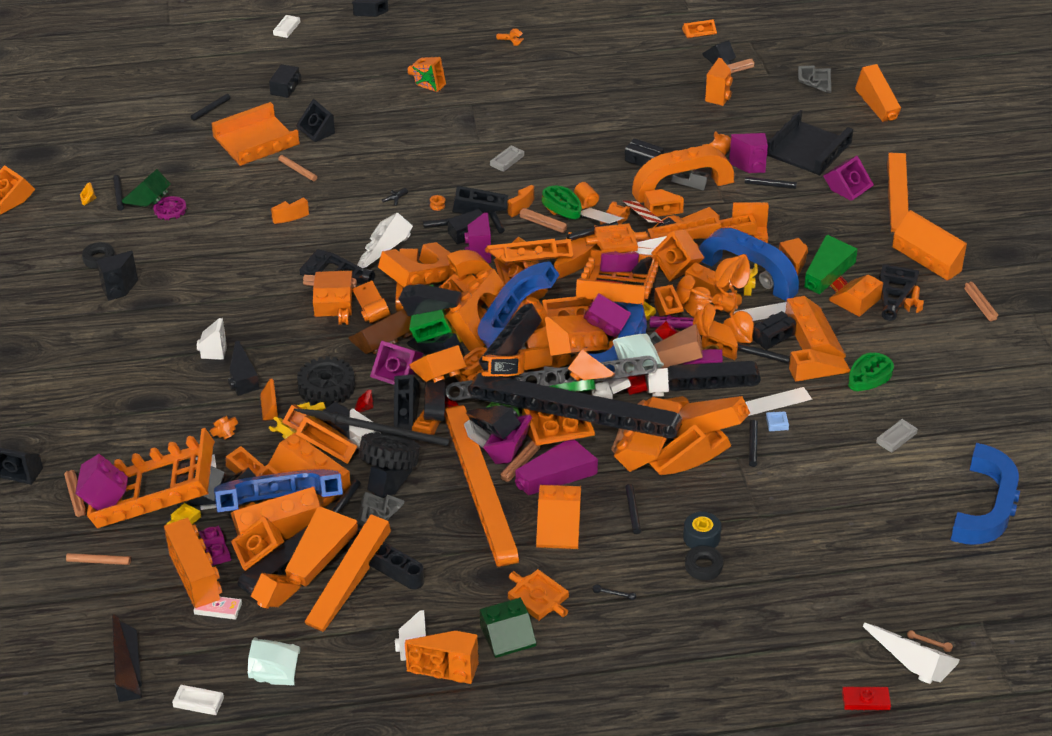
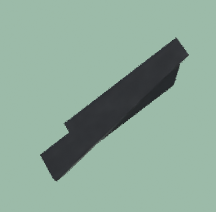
(126, 661)

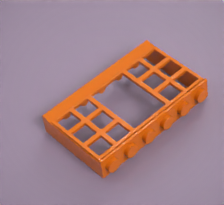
(617, 292)
(175, 494)

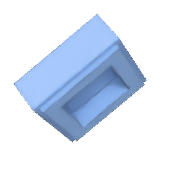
(777, 421)

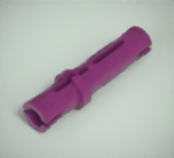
(675, 322)

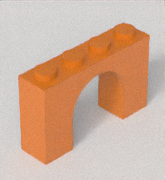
(407, 272)
(465, 316)

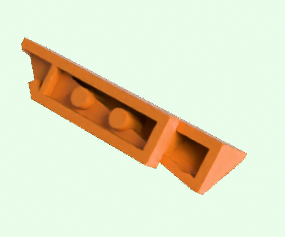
(531, 250)

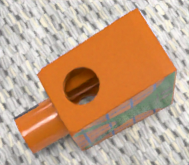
(428, 73)

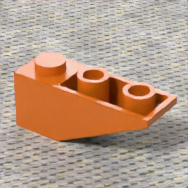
(815, 364)

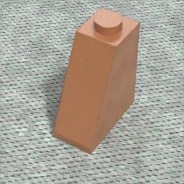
(680, 347)

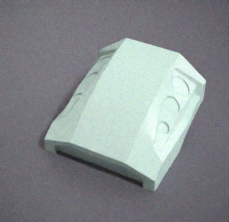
(636, 346)
(272, 661)

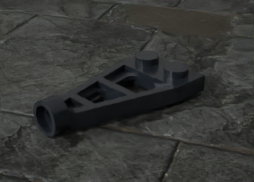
(320, 259)
(897, 275)

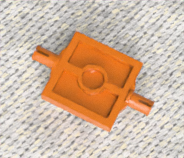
(616, 238)
(539, 594)

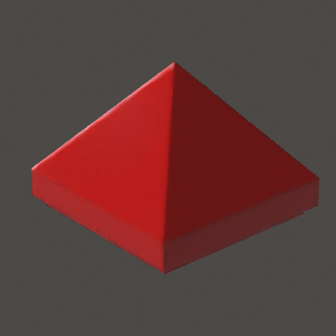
(665, 330)
(364, 402)

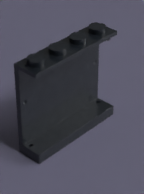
(807, 145)

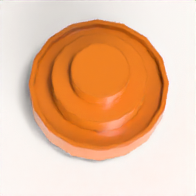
(224, 427)

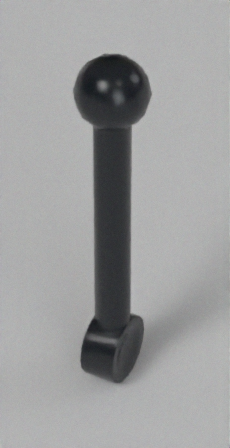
(597, 589)

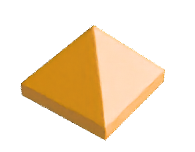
(87, 194)

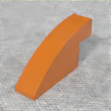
(581, 253)
(320, 434)
(690, 451)

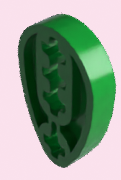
(568, 206)
(862, 371)
(578, 386)

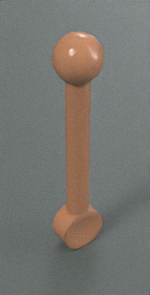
(946, 647)

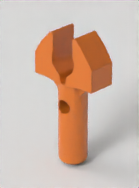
(514, 33)
(914, 300)

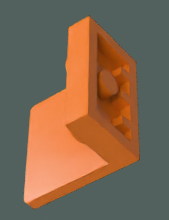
(760, 214)

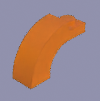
(467, 262)

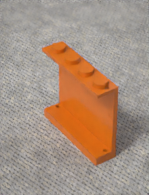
(253, 134)

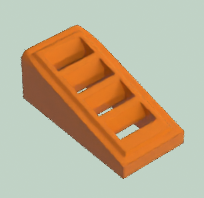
(425, 426)

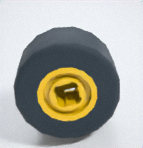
(702, 529)

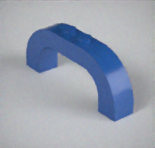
(769, 257)
(510, 297)
(634, 325)
(239, 491)
(988, 527)

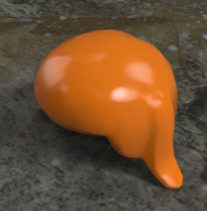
(720, 142)

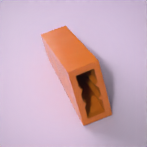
(877, 93)
(713, 414)
(319, 545)

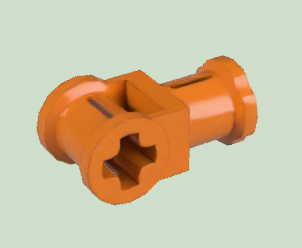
(618, 210)

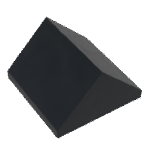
(316, 122)

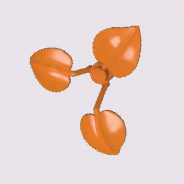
(705, 316)
(740, 322)

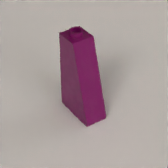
(556, 467)

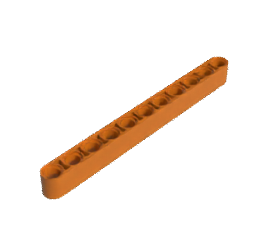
(481, 489)

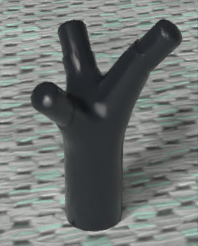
(396, 195)

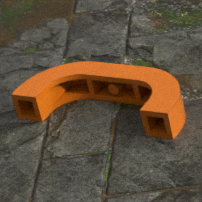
(681, 161)

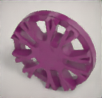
(170, 209)

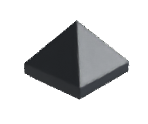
(643, 266)

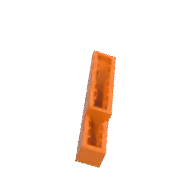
(897, 189)
(706, 226)
(241, 459)
(349, 572)

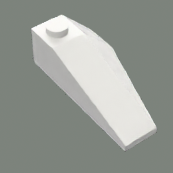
(385, 237)
(924, 661)

